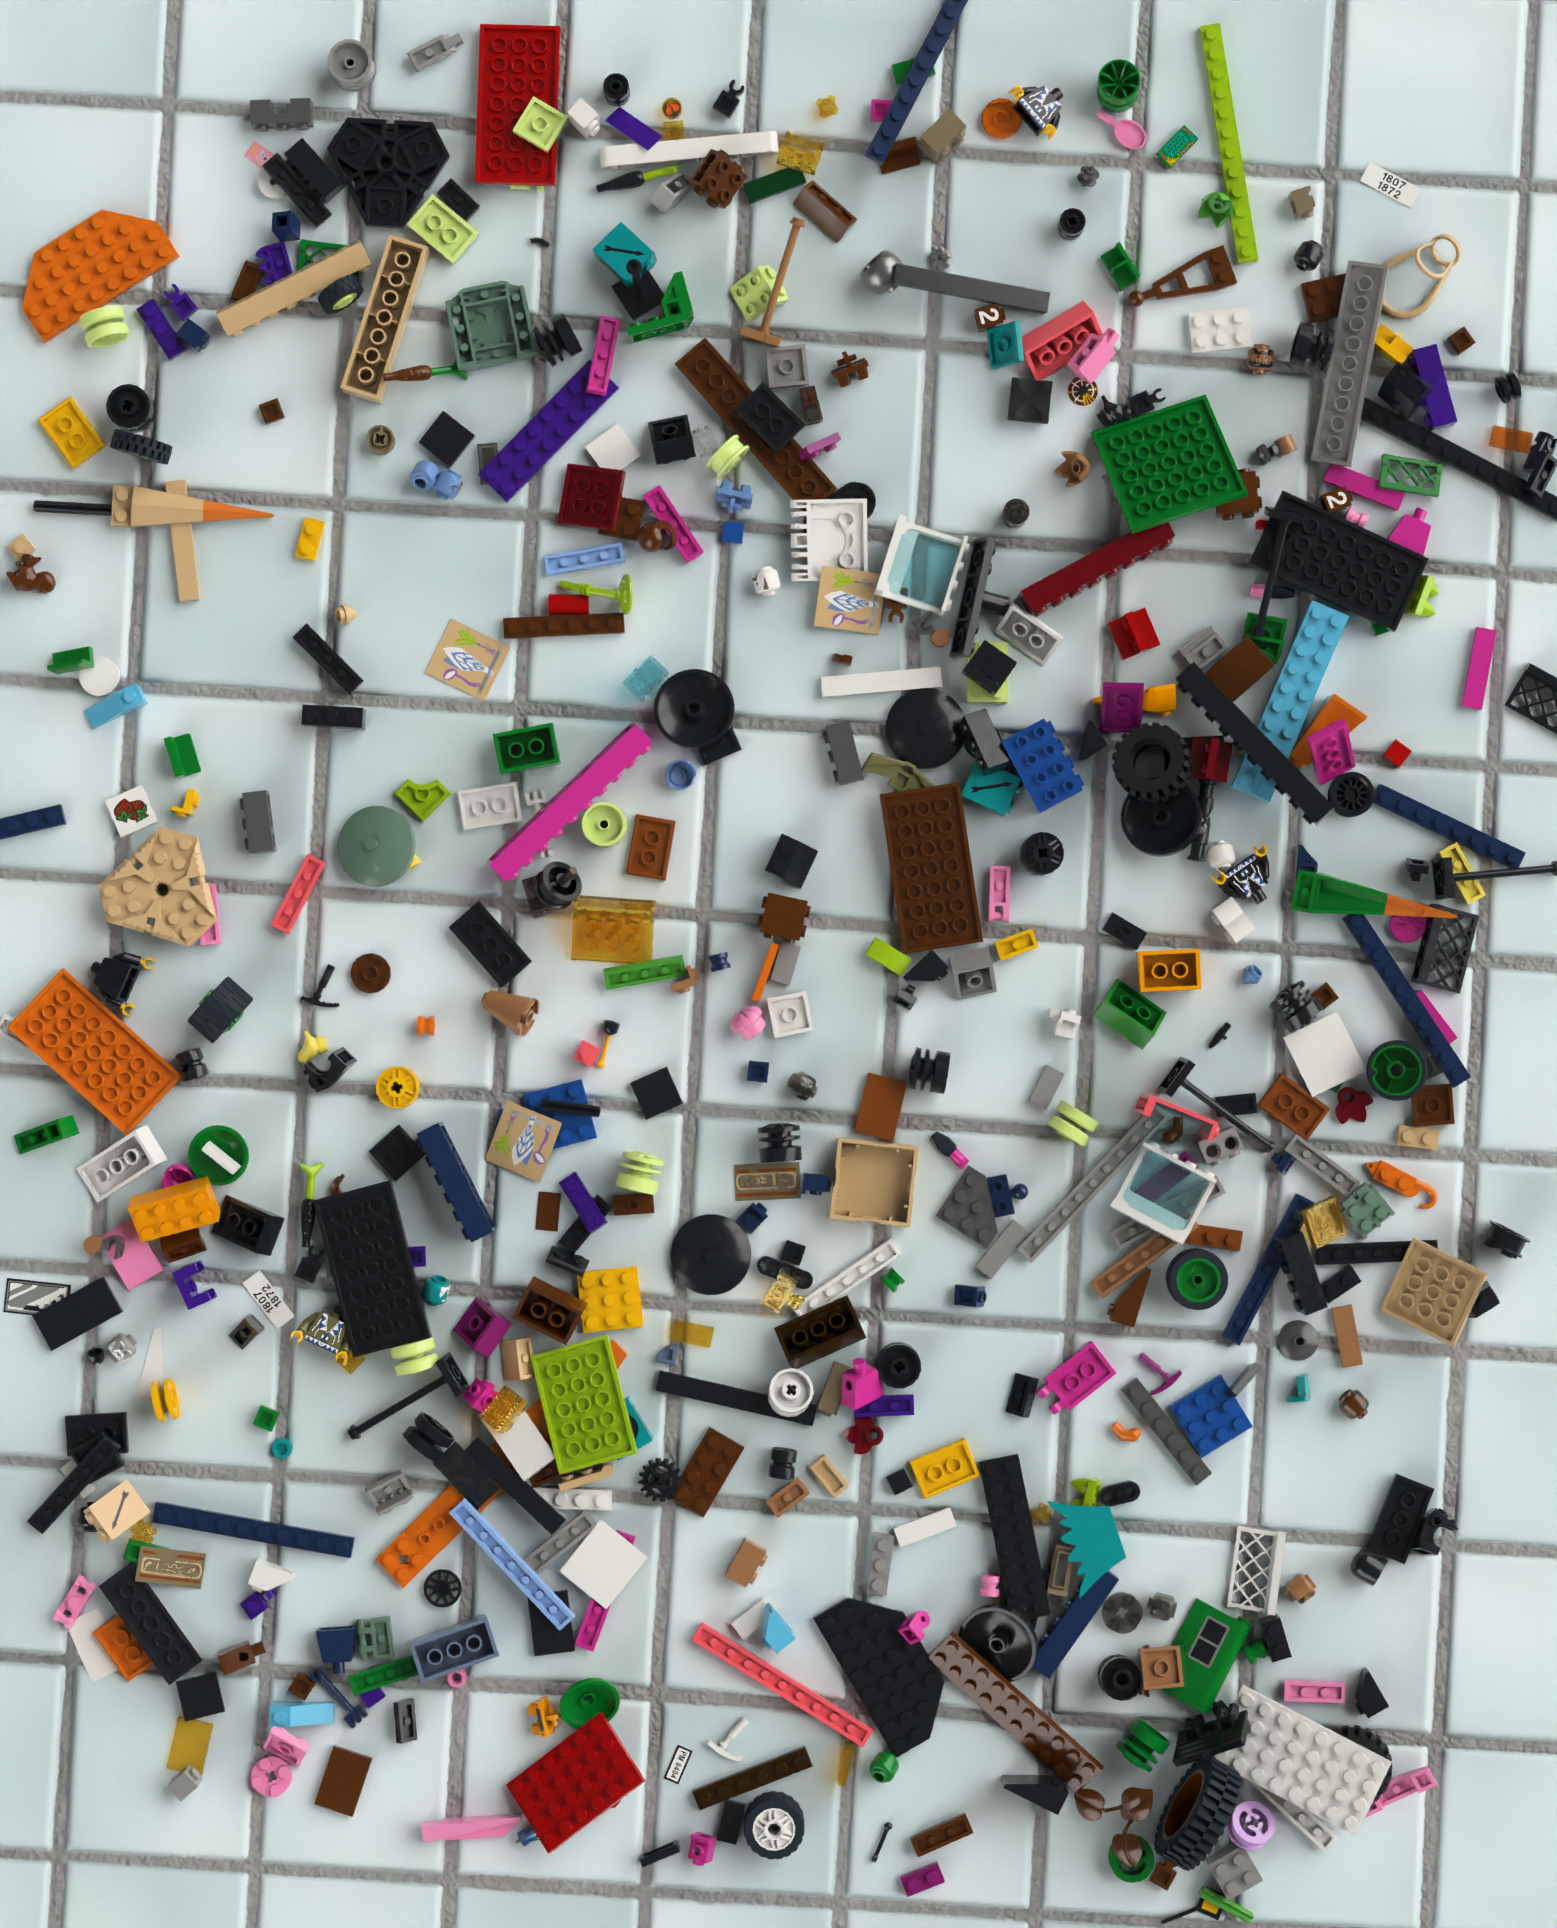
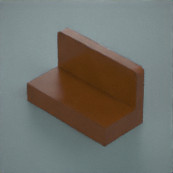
(901, 156)
(182, 1245)

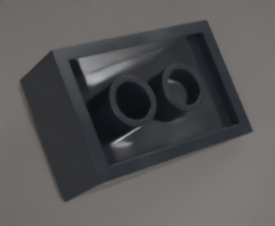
(248, 1225)
(1039, 1789)

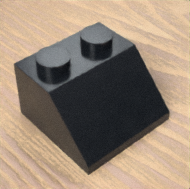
(1404, 390)
(671, 439)
(791, 860)

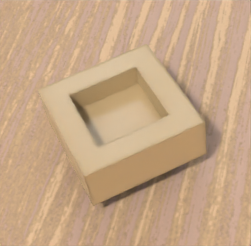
(21, 546)

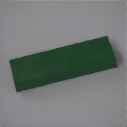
(773, 184)

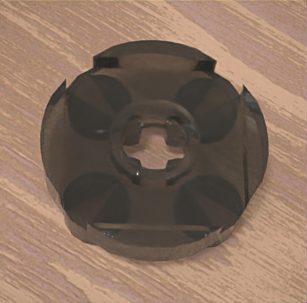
(1132, 1617)

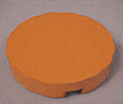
(1000, 119)

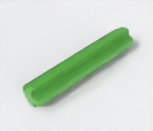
(1222, 1902)

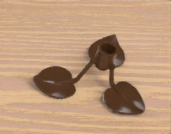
(1135, 1806)

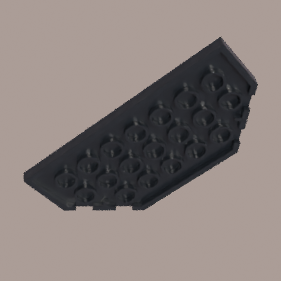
(887, 1672)

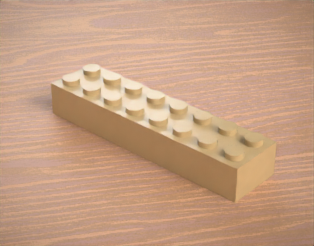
(385, 318)

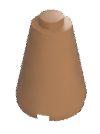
(511, 1010)

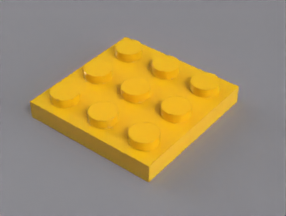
(611, 1299)

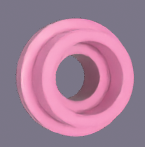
(457, 1683)

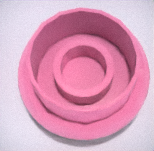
(748, 1022)

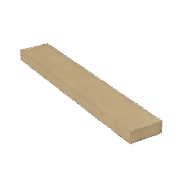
(184, 550)

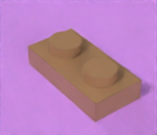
(787, 1497)

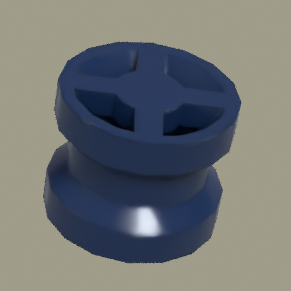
(719, 961)

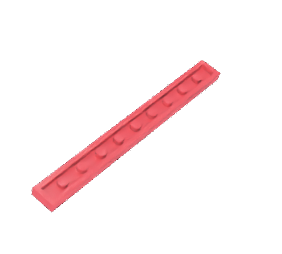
(782, 1684)

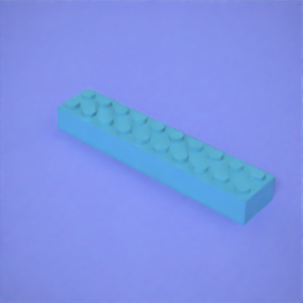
(1293, 691)

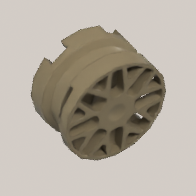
(380, 440)

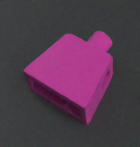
(1412, 531)
(860, 1385)

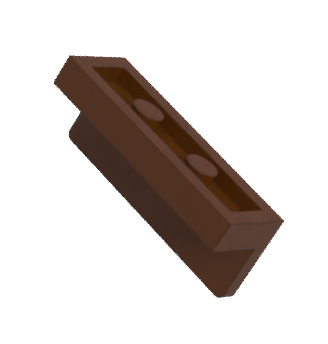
(824, 211)

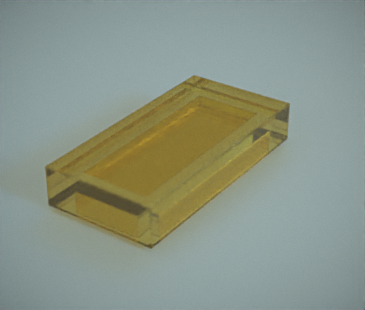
(692, 1333)
(845, 1763)

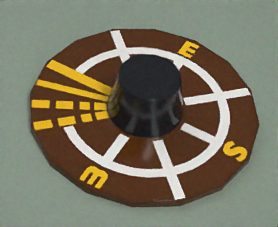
(1082, 392)

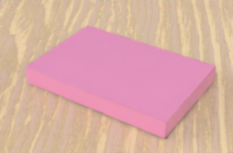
(138, 1258)

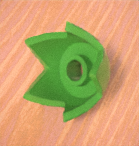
(1216, 211)

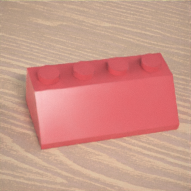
(1058, 340)

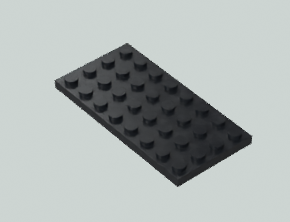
(1342, 563)
(372, 1268)

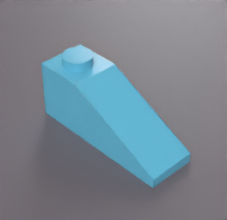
(116, 705)
(300, 1713)

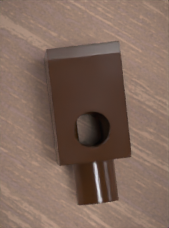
(232, 1661)

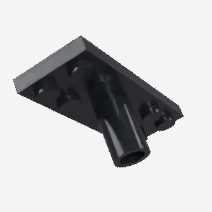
(976, 598)

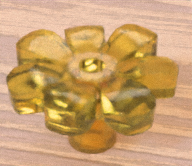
(145, 1529)

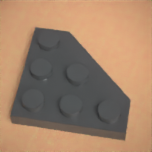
(970, 1208)

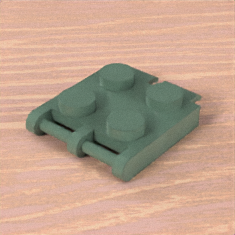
(1366, 1209)

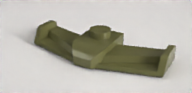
(902, 774)

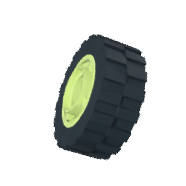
(340, 294)

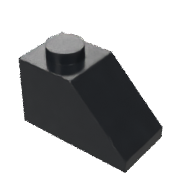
(927, 969)
(1369, 1696)

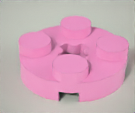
(261, 1781)

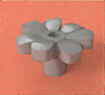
(941, 257)

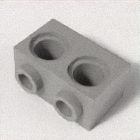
(1219, 1144)

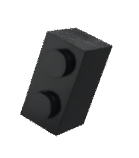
(1274, 1637)

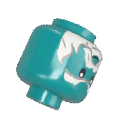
(436, 1290)

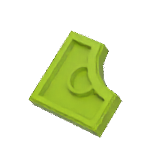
(422, 798)

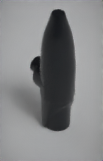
(1219, 1035)

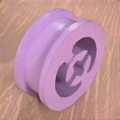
(1251, 1838)

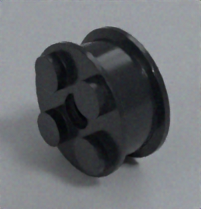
(1506, 1239)

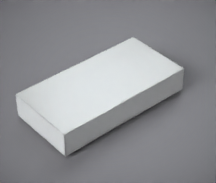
(221, 1157)
(750, 1619)

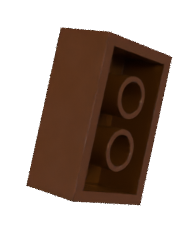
(549, 1310)

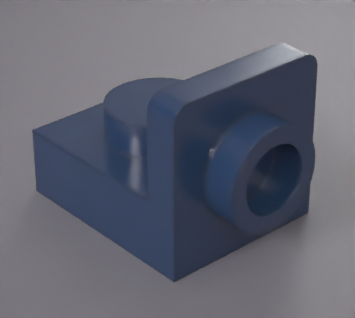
(753, 1216)
(969, 1295)

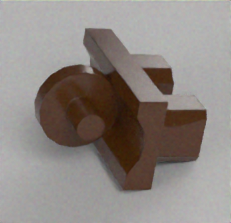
(841, 373)

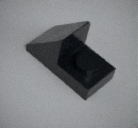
(246, 1331)

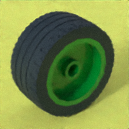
(1181, 1277)

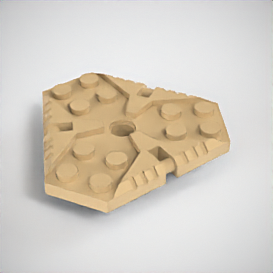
(134, 896)

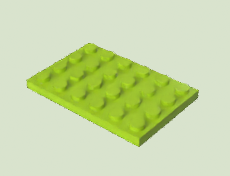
(584, 1404)

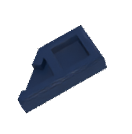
(1305, 861)

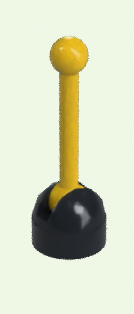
(610, 1028)

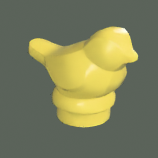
(311, 1047)

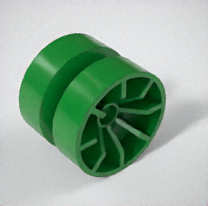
(1118, 85)

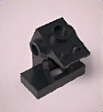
(320, 1080)
(1424, 1539)

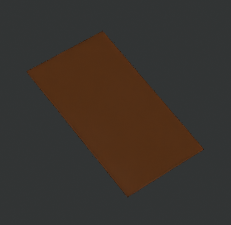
(548, 1211)

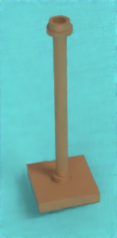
(762, 333)

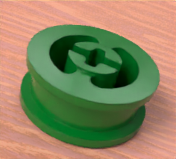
(1137, 1875)

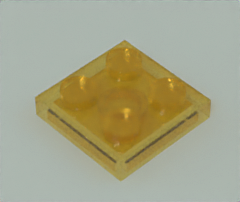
(1324, 1222)

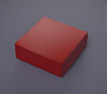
(1397, 753)

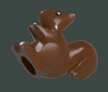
(27, 579)

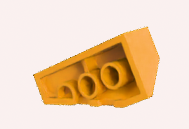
(1156, 700)

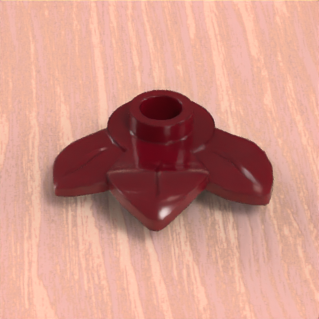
(1354, 1107)
(860, 1435)

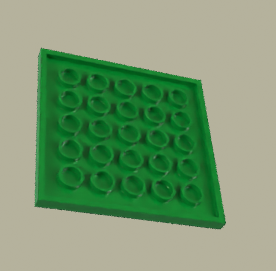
(1169, 464)

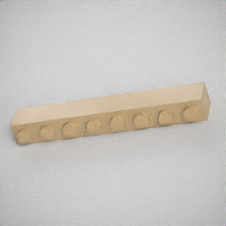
(293, 288)

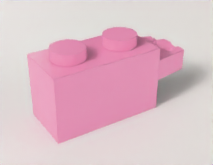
(1094, 355)

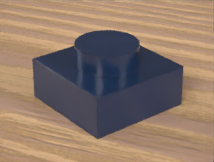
(758, 1071)

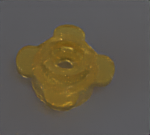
(826, 112)

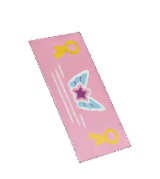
(258, 154)

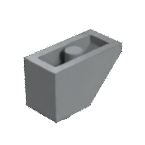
(671, 192)

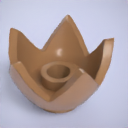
(1074, 468)

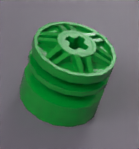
(1143, 1744)

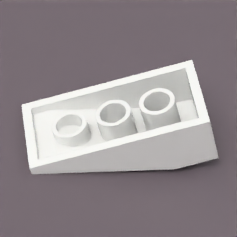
(121, 1163)

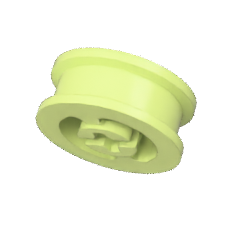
(727, 456)

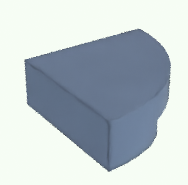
(668, 1354)

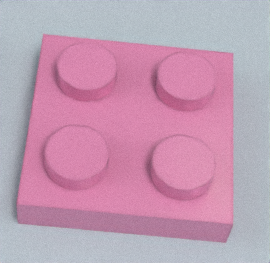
(286, 1746)

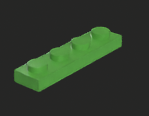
(644, 972)

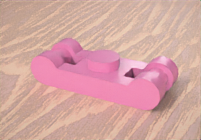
(74, 1602)

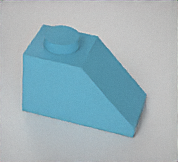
(775, 1630)

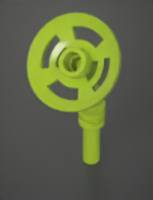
(621, 594)

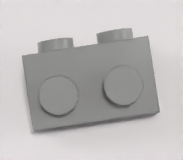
(390, 1492)

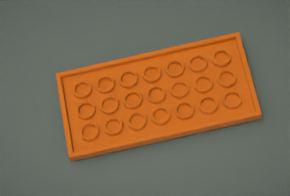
(95, 1051)

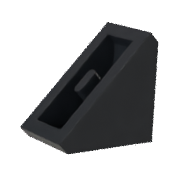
(1092, 741)

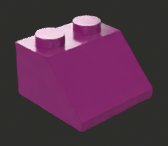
(482, 1327)

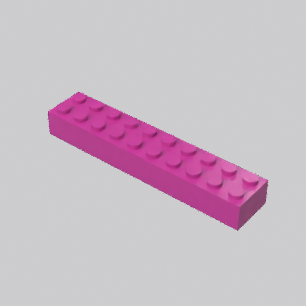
(569, 802)

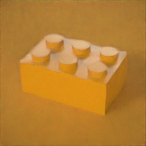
(1168, 970)

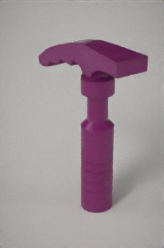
(1157, 1369)

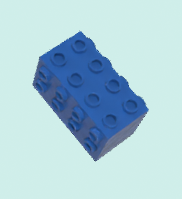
(1043, 765)

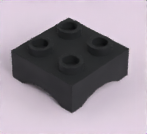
(1029, 400)

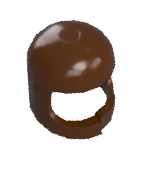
(651, 539)

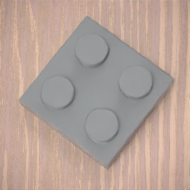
(787, 366)

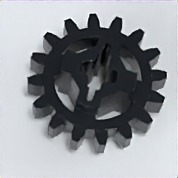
(656, 1473)

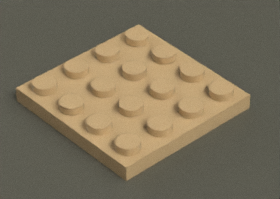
(1433, 1292)

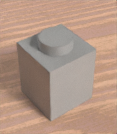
(185, 1782)

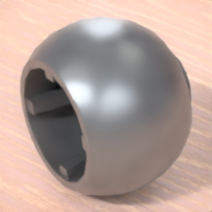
(879, 273)

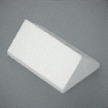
(1028, 634)

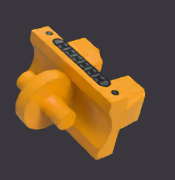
(546, 1717)

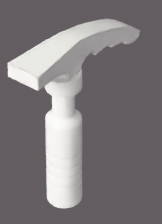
(731, 1735)

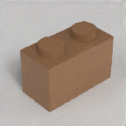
(746, 1562)

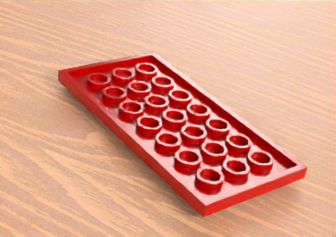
(511, 70)

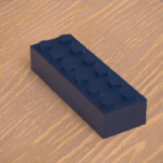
(456, 1182)

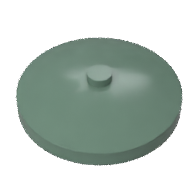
(376, 846)

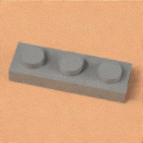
(880, 1564)

